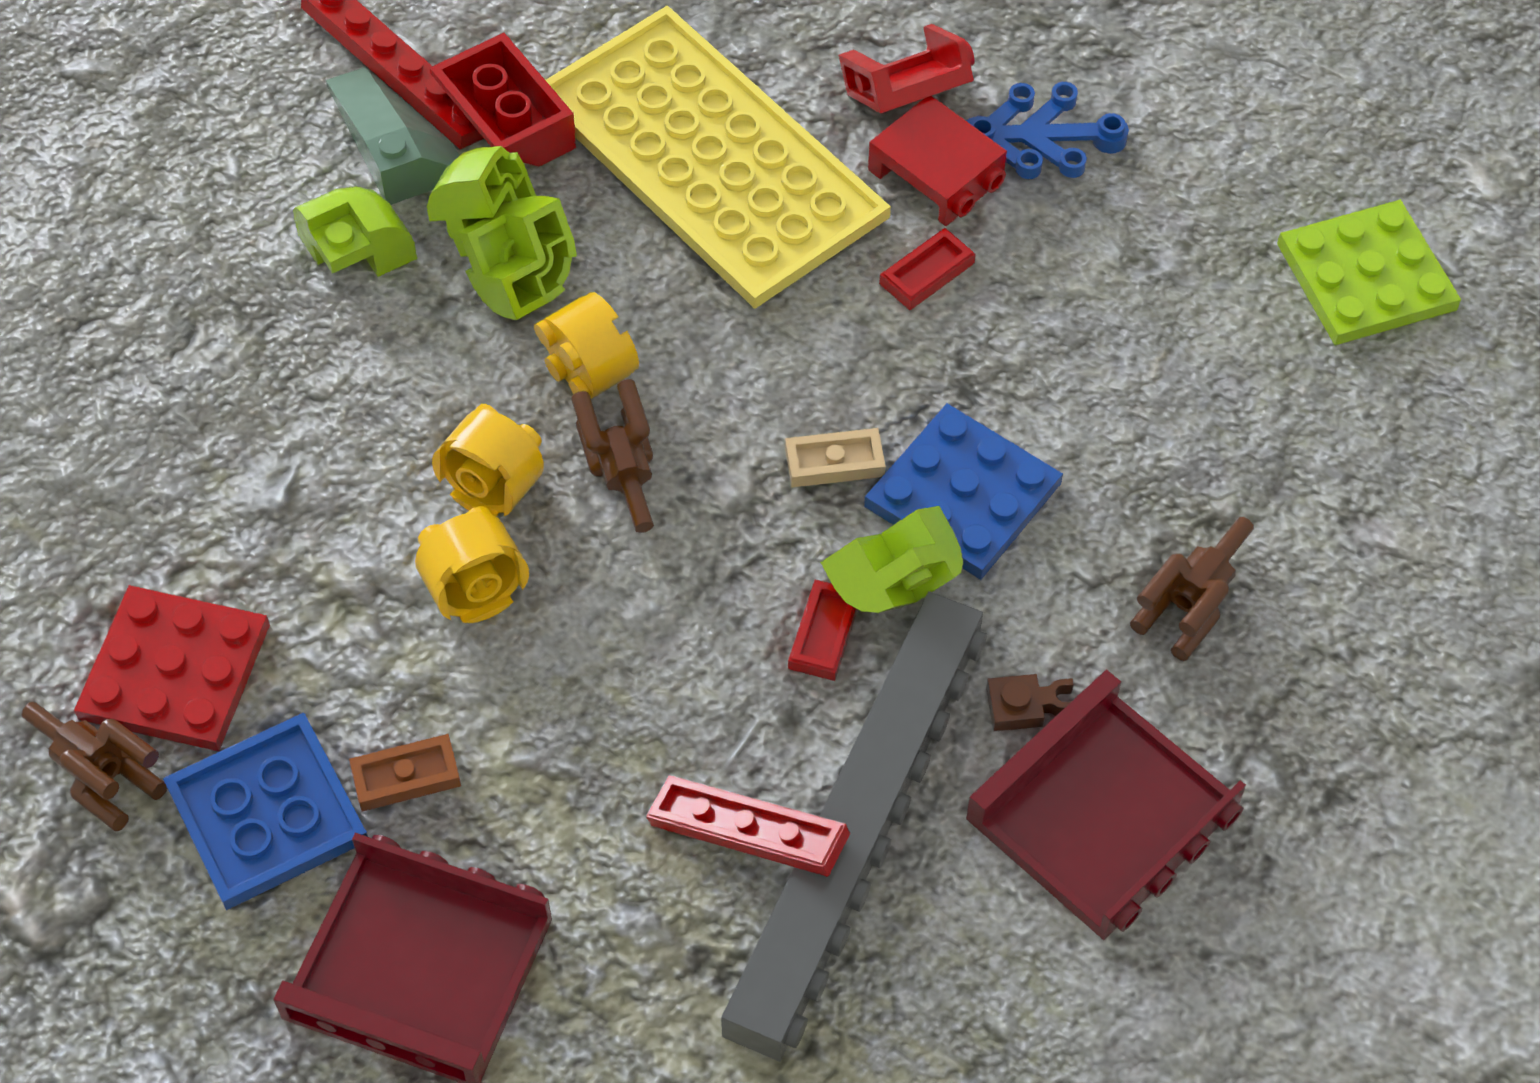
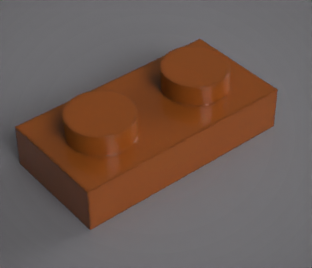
(405, 772)

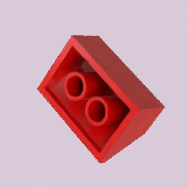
(508, 100)

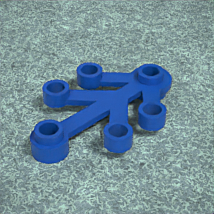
(1107, 134)

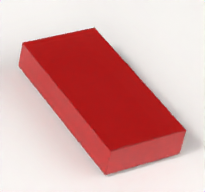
(927, 269)
(822, 633)

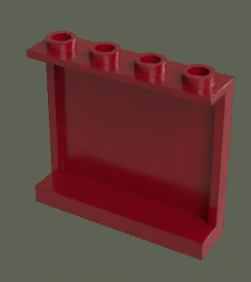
(1102, 808)
(418, 960)

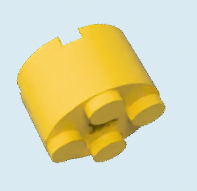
(587, 346)
(489, 461)
(470, 565)

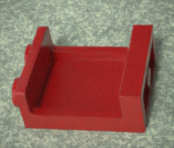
(910, 79)
(939, 157)

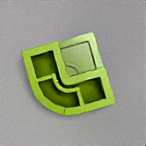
(476, 188)
(352, 227)
(520, 255)
(898, 564)

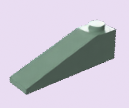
(393, 138)

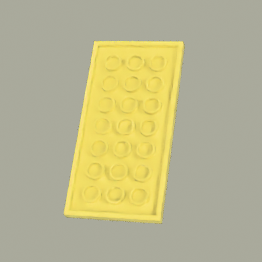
(715, 156)

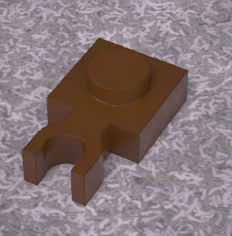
(1021, 703)

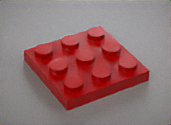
(173, 667)

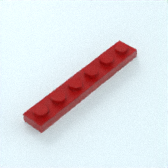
(394, 64)

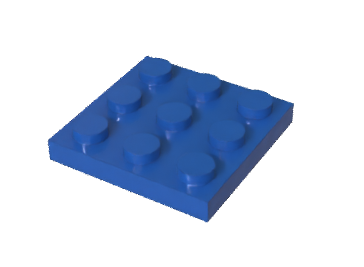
(975, 477)
(265, 810)

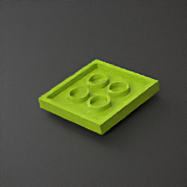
(1368, 272)

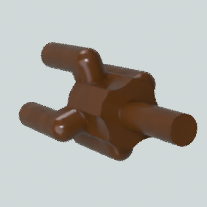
(620, 451)
(1195, 587)
(96, 758)

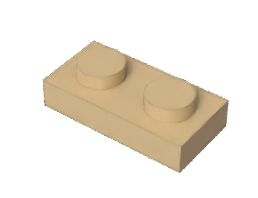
(835, 457)

